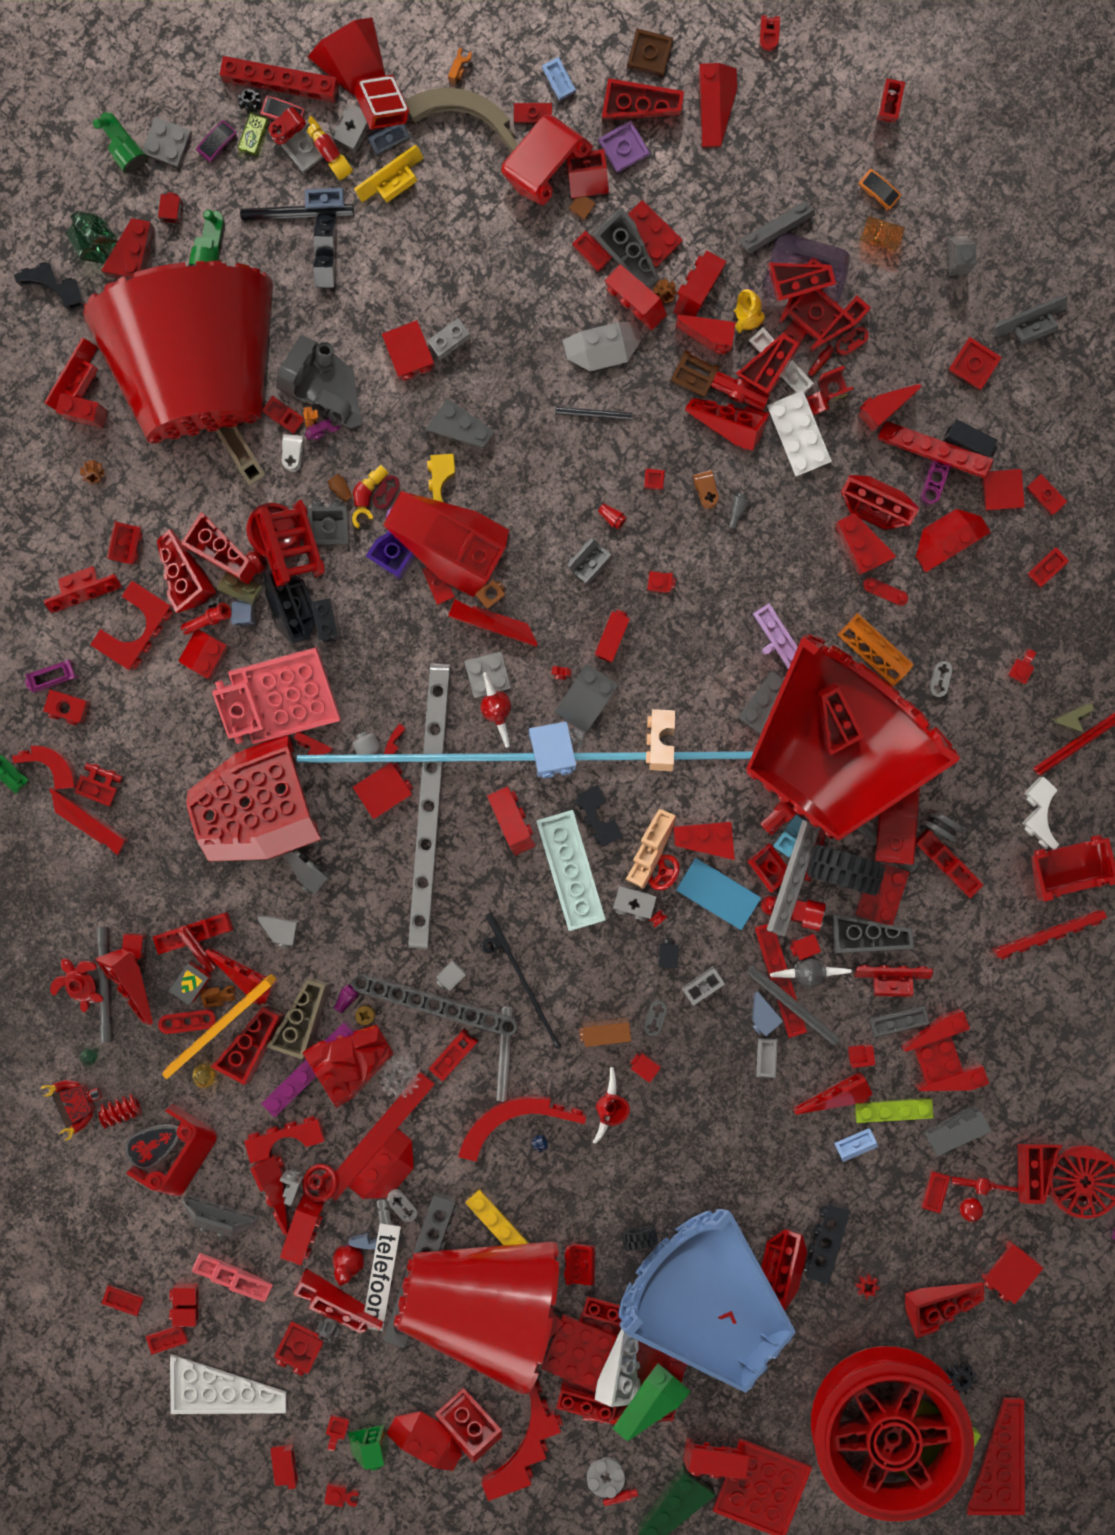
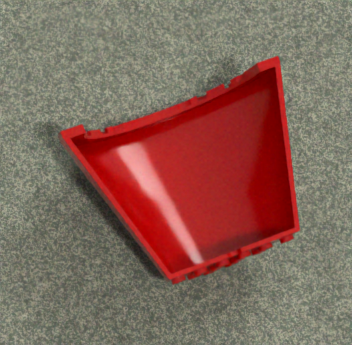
(186, 344)
(861, 779)

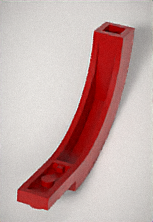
(506, 1110)

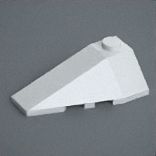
(619, 1378)

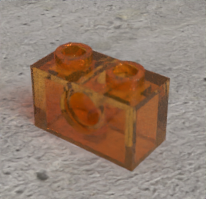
(882, 233)

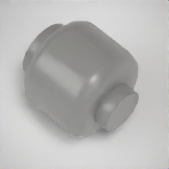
(366, 744)

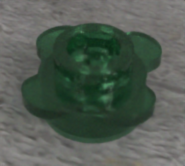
(88, 1056)

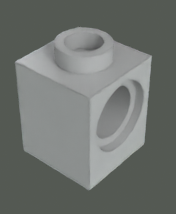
(450, 975)

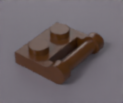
(692, 379)

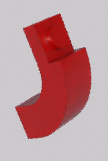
(60, 766)

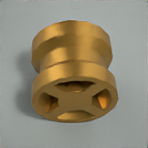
(367, 1012)

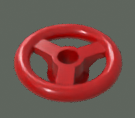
(665, 874)
(311, 1181)

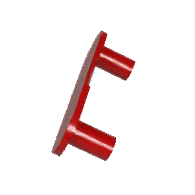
(885, 591)

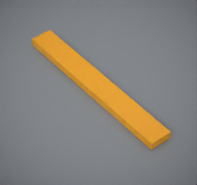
(218, 1026)

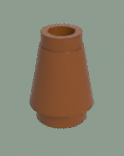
(339, 487)

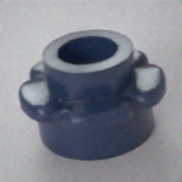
(540, 1143)

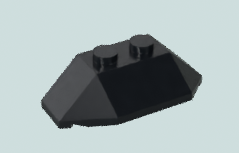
(290, 607)

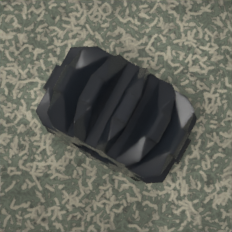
(968, 1375)

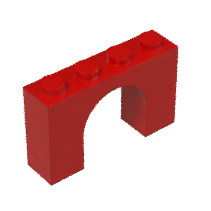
(155, 612)

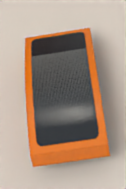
(879, 188)

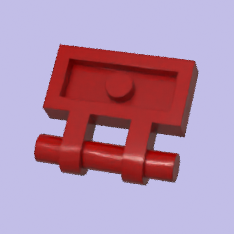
(96, 790)

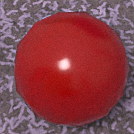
(258, 560)
(971, 1209)

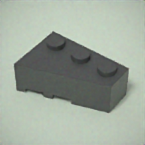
(459, 426)
(957, 1131)

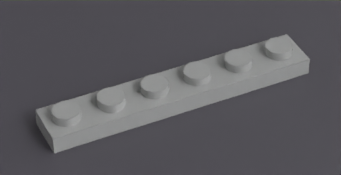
(793, 878)

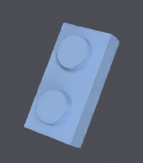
(856, 1145)

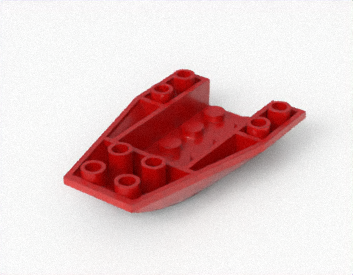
(448, 539)

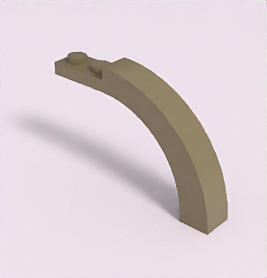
(462, 100)
(241, 454)

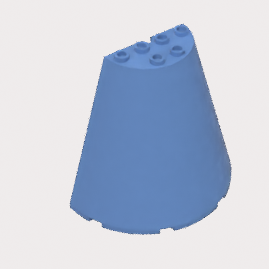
(694, 1281)

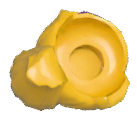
(748, 311)

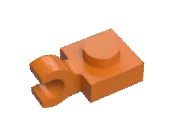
(457, 70)
(310, 417)

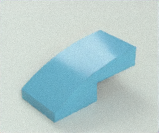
(788, 837)

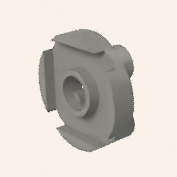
(601, 1467)

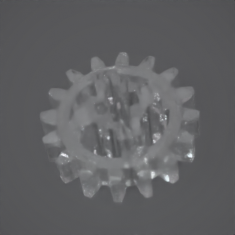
(401, 1085)

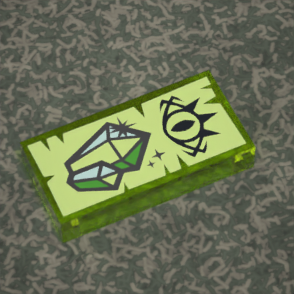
(252, 134)

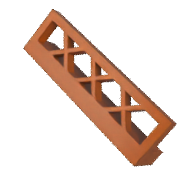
(868, 634)

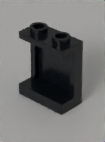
(326, 620)

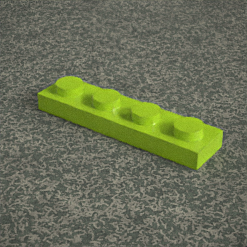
(894, 1110)

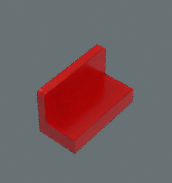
(284, 1466)

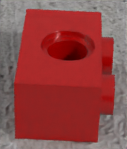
(55, 702)

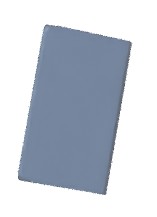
(387, 137)
(324, 198)

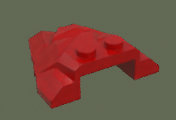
(348, 1062)

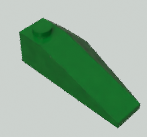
(654, 1400)

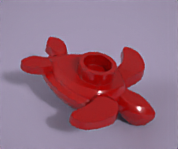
(77, 983)

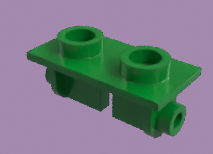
(11, 776)

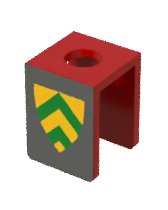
(834, 376)
(190, 982)

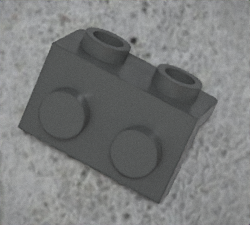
(589, 561)

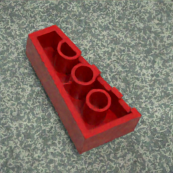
(636, 100)

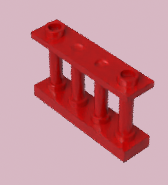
(276, 555)

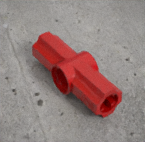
(740, 390)

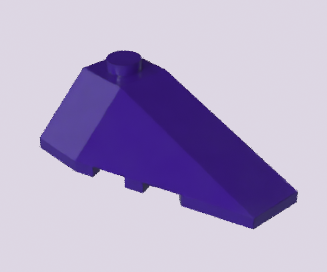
(391, 555)

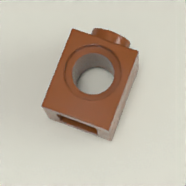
(487, 602)

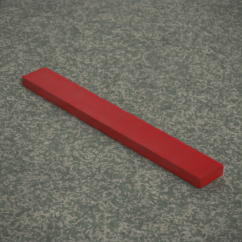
(378, 1136)

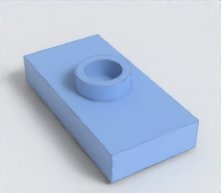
(558, 79)

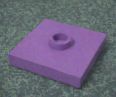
(623, 147)

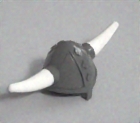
(810, 972)

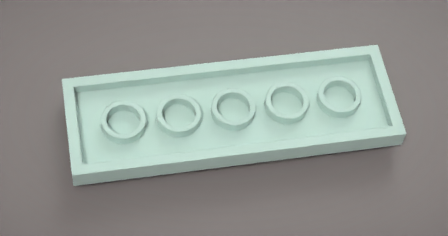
(570, 870)

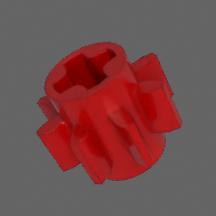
(867, 1292)

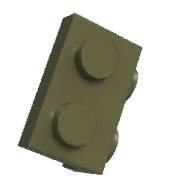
(239, 589)

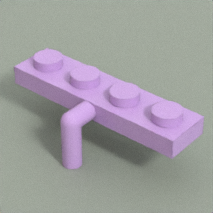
(776, 633)

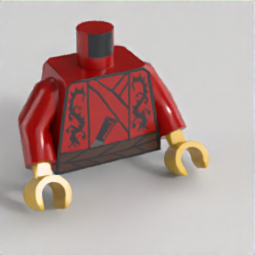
(73, 1103)

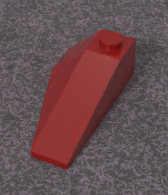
(185, 579)
(241, 975)
(845, 1093)
(267, 1177)

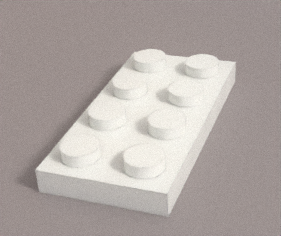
(799, 433)

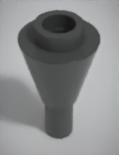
(739, 504)

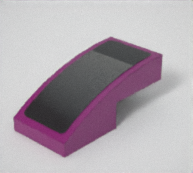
(216, 140)

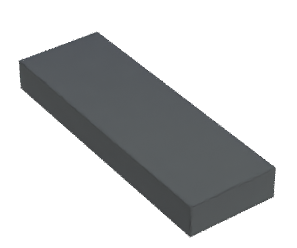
(899, 1021)

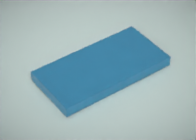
(718, 893)

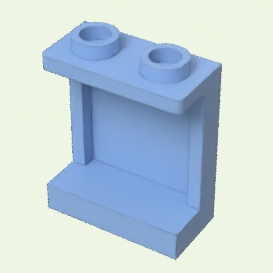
(552, 750)

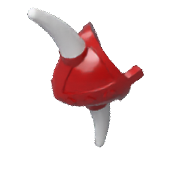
(496, 708)
(611, 1108)

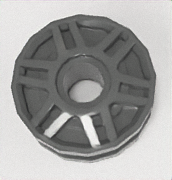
(942, 826)

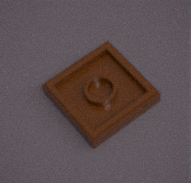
(649, 52)

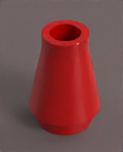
(612, 516)

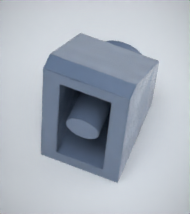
(243, 613)
(763, 1015)

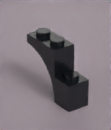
(324, 251)
(45, 275)

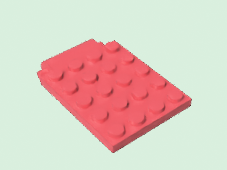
(276, 697)

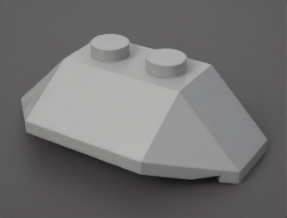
(603, 345)

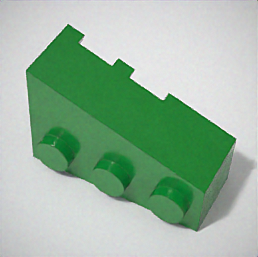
(369, 1446)

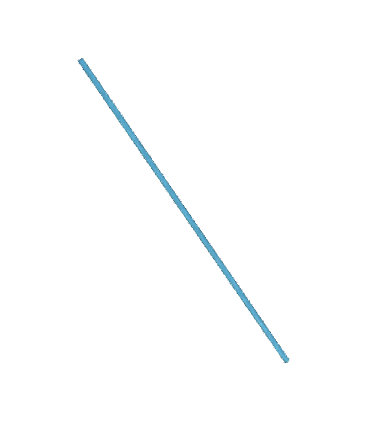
(509, 757)

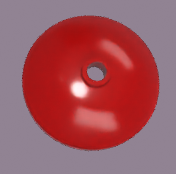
(279, 525)

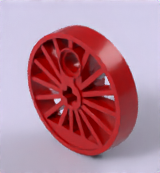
(1086, 1190)

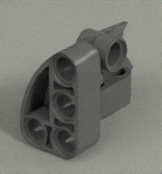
(320, 381)

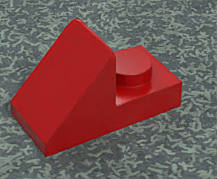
(317, 747)

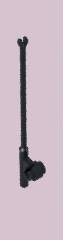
(500, 940)

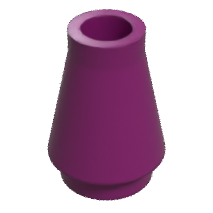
(346, 998)

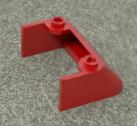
(199, 1142)

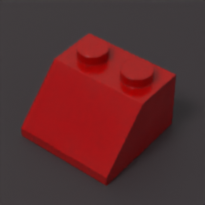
(203, 654)

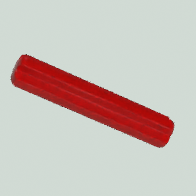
(196, 948)

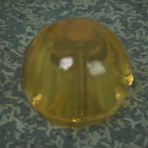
(203, 1076)

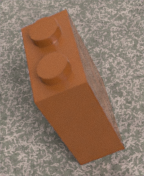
(605, 1032)

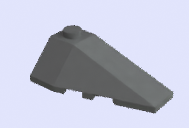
(623, 243)
(307, 871)

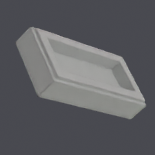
(766, 1057)

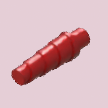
(821, 360)
(621, 1497)

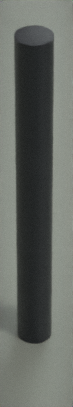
(593, 413)

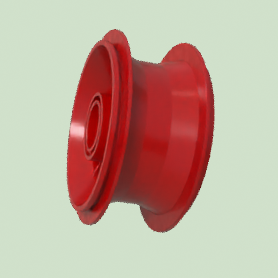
(865, 1490)

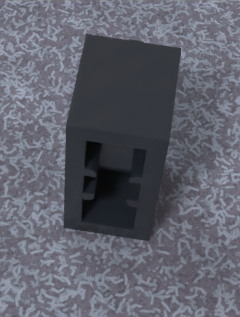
(668, 953)

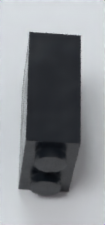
(971, 439)

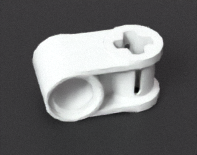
(292, 449)

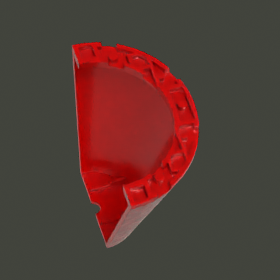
(484, 1307)

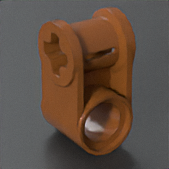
(706, 485)

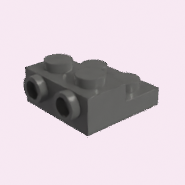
(329, 522)

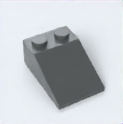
(586, 698)

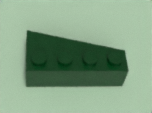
(676, 1503)

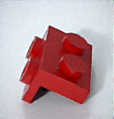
(124, 543)
(580, 1264)

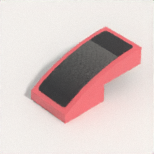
(275, 107)

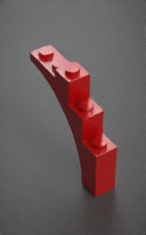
(515, 1473)

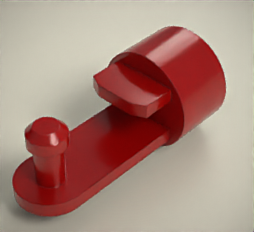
(809, 914)

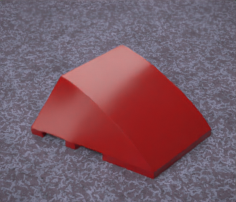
(350, 54)

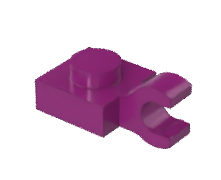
(318, 430)

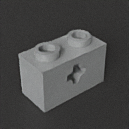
(351, 139)
(449, 339)
(645, 900)
(703, 985)

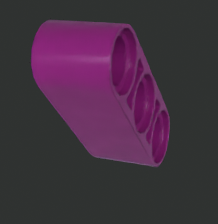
(934, 487)

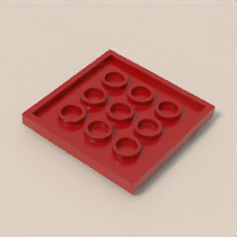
(768, 1493)

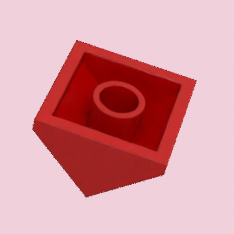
(768, 867)

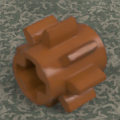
(665, 290)
(92, 471)

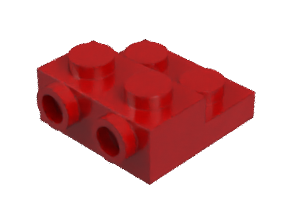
(298, 1349)

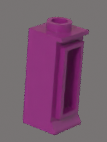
(69, 676)

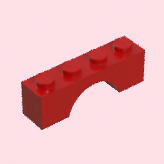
(308, 1132)

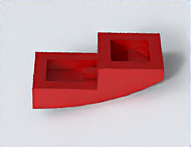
(282, 414)
(391, 747)

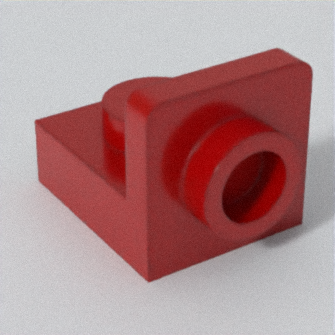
(661, 582)

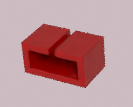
(185, 1304)

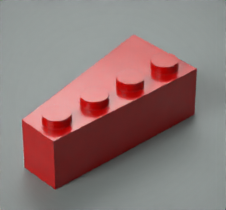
(216, 548)
(249, 1047)

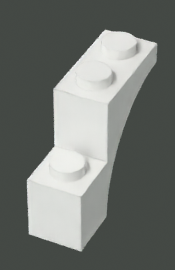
(1036, 823)

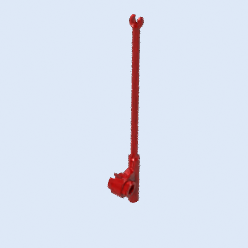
(984, 1186)

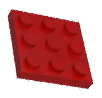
(578, 1352)

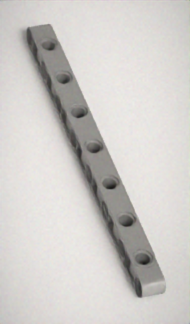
(428, 821)

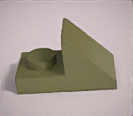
(1070, 719)

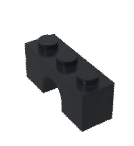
(604, 831)

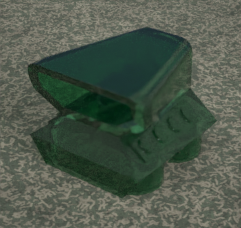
(90, 237)

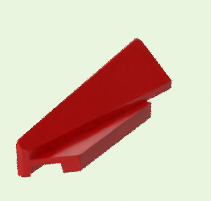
(492, 622)
(87, 822)
(334, 1303)

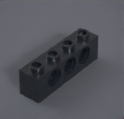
(823, 1272)

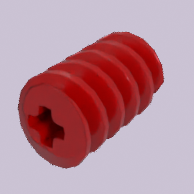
(120, 1111)

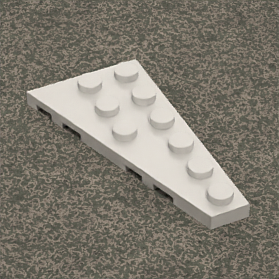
(212, 1391)

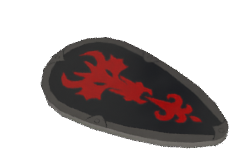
(151, 1145)

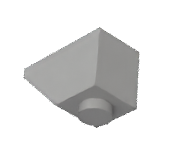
(280, 930)

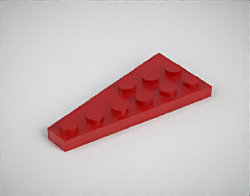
(1002, 1471)

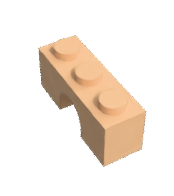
(661, 724)

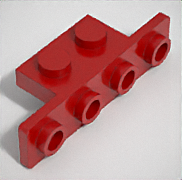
(75, 375)
(80, 588)
(893, 981)

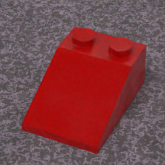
(711, 333)
(879, 409)
(469, 1425)

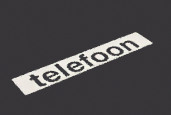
(382, 1271)

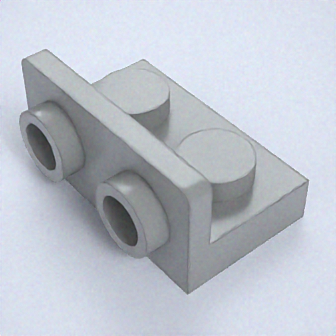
(294, 1182)

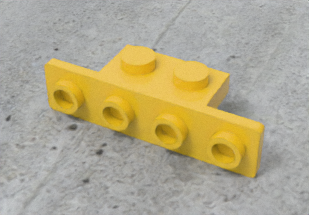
(392, 178)

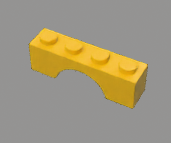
(442, 469)

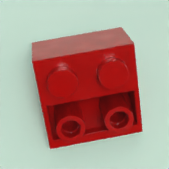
(587, 174)

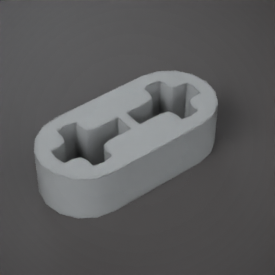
(945, 680)
(398, 1208)

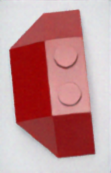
(878, 502)
(948, 537)
(386, 1168)
(784, 1264)
(425, 1439)

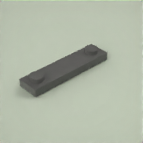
(777, 227)

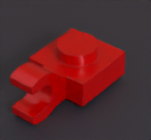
(1022, 669)
(336, 1429)

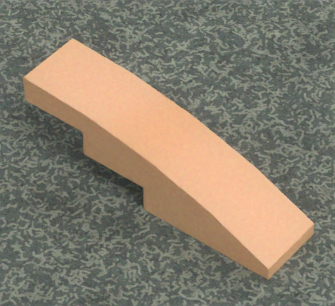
(651, 848)

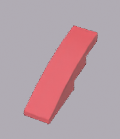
(232, 1277)

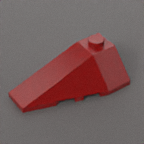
(716, 98)
(737, 425)
(126, 973)
(936, 1305)

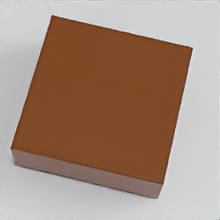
(582, 206)

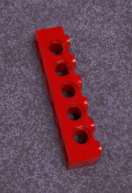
(279, 79)

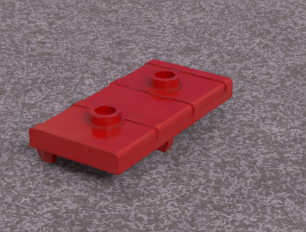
(898, 831)

